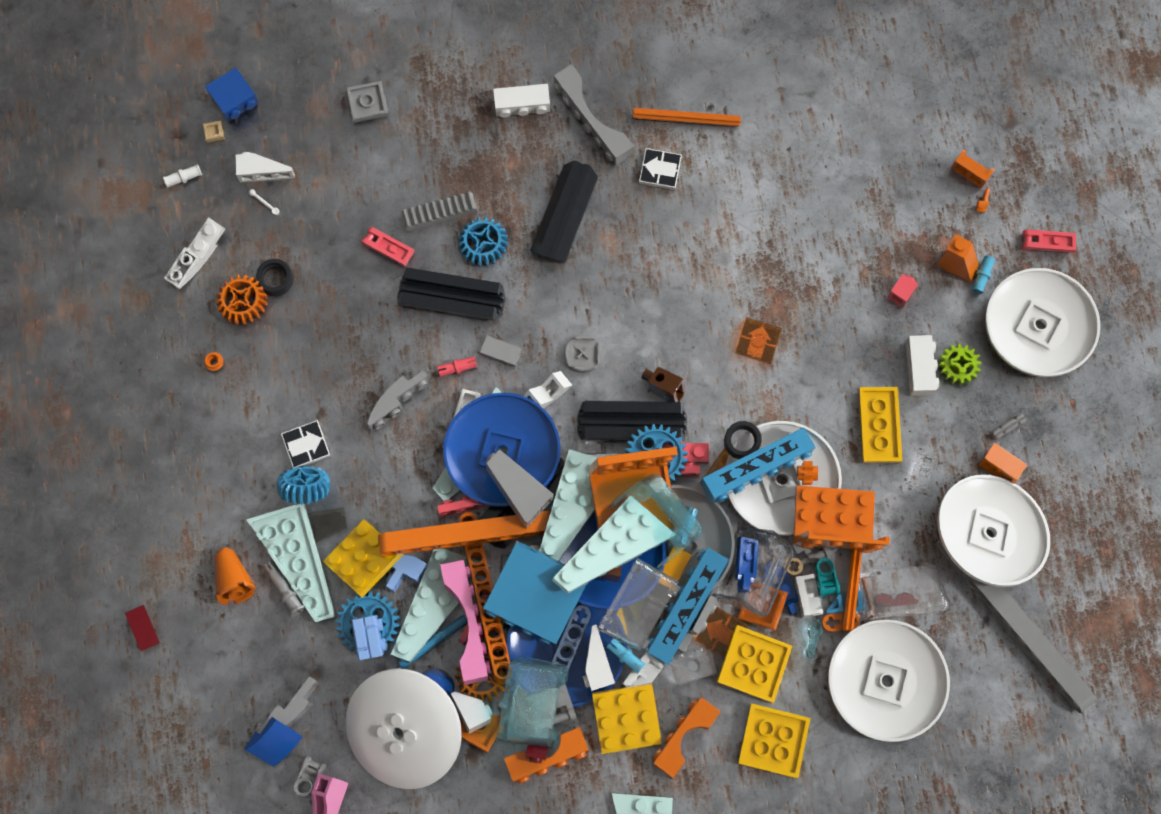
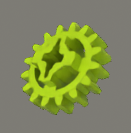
(964, 357)

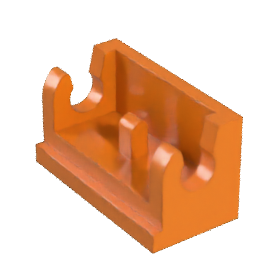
(971, 170)
(1002, 464)

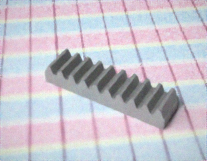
(439, 211)

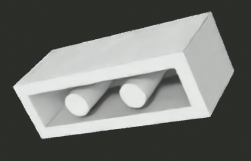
(522, 100)
(922, 365)

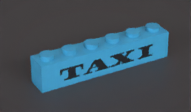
(757, 465)
(688, 605)

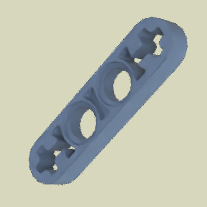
(572, 643)

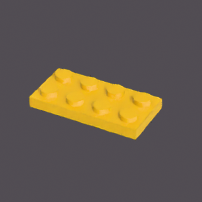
(880, 425)

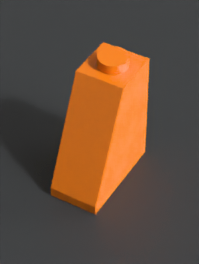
(960, 259)

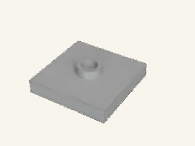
(367, 101)

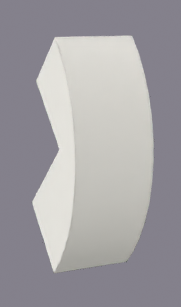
(550, 390)

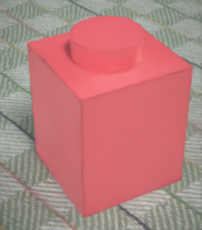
(903, 290)

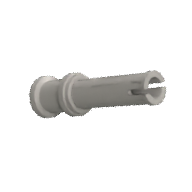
(288, 596)

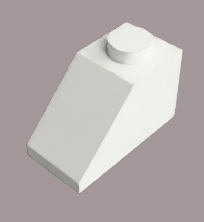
(471, 711)

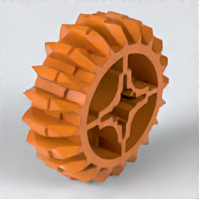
(231, 311)
(472, 690)

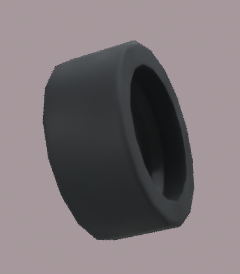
(271, 264)
(740, 425)

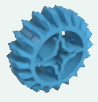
(495, 249)
(303, 485)

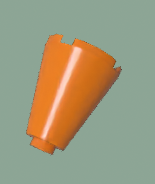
(231, 578)

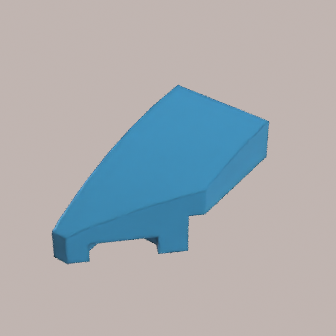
(839, 604)

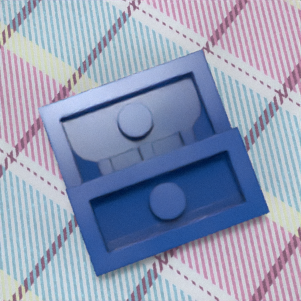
(273, 742)

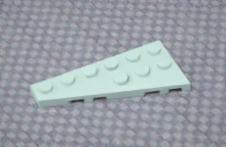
(571, 505)
(616, 542)
(293, 548)
(429, 607)

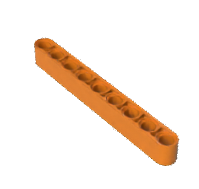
(459, 534)
(486, 587)

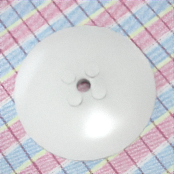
(1059, 303)
(770, 503)
(1015, 520)
(917, 675)
(424, 715)

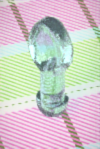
(814, 632)

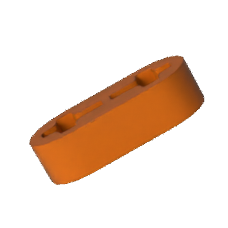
(837, 627)

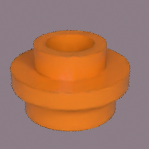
(213, 356)

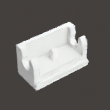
(808, 596)
(647, 673)

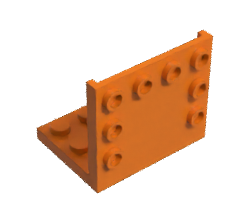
(617, 473)
(835, 519)

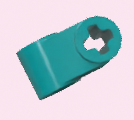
(826, 579)

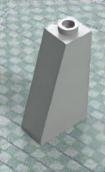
(520, 489)

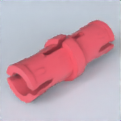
(457, 366)

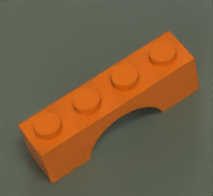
(701, 715)
(571, 746)

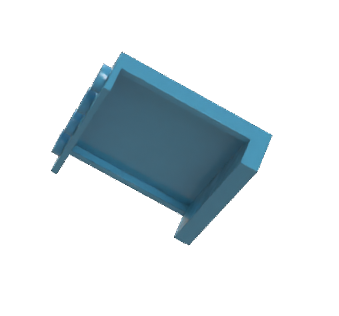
(530, 597)

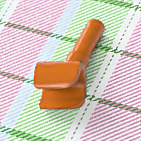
(981, 206)

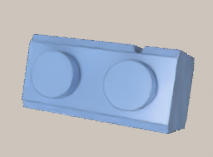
(368, 637)

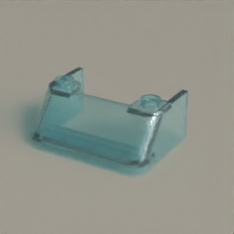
(686, 525)

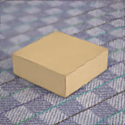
(213, 131)

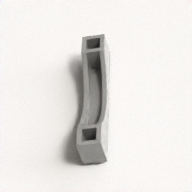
(614, 143)

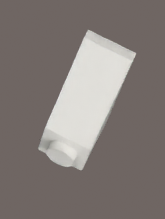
(254, 167)
(597, 666)

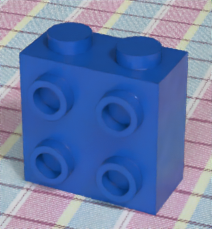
(232, 94)

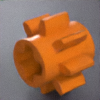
(807, 473)

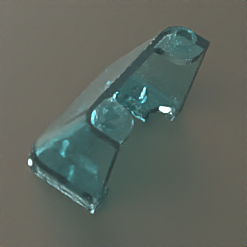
(531, 702)

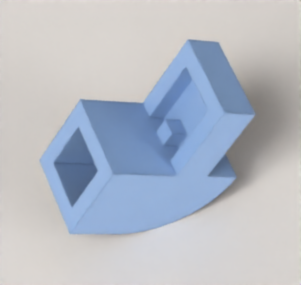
(408, 567)

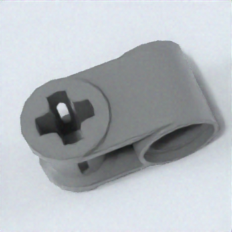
(308, 775)

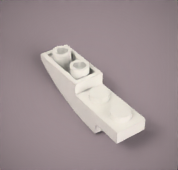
(195, 256)

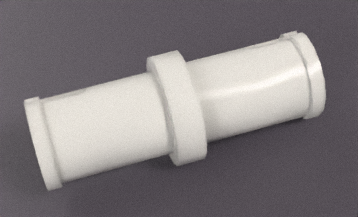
(182, 176)

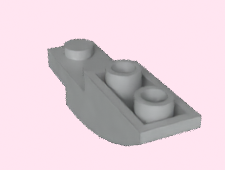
(389, 403)
(295, 708)

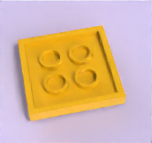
(359, 559)
(754, 664)
(626, 718)
(774, 741)

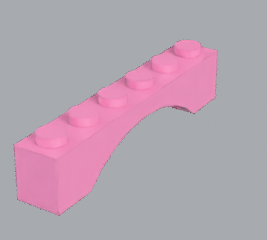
(472, 663)
(327, 794)

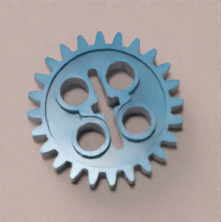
(659, 438)
(370, 605)

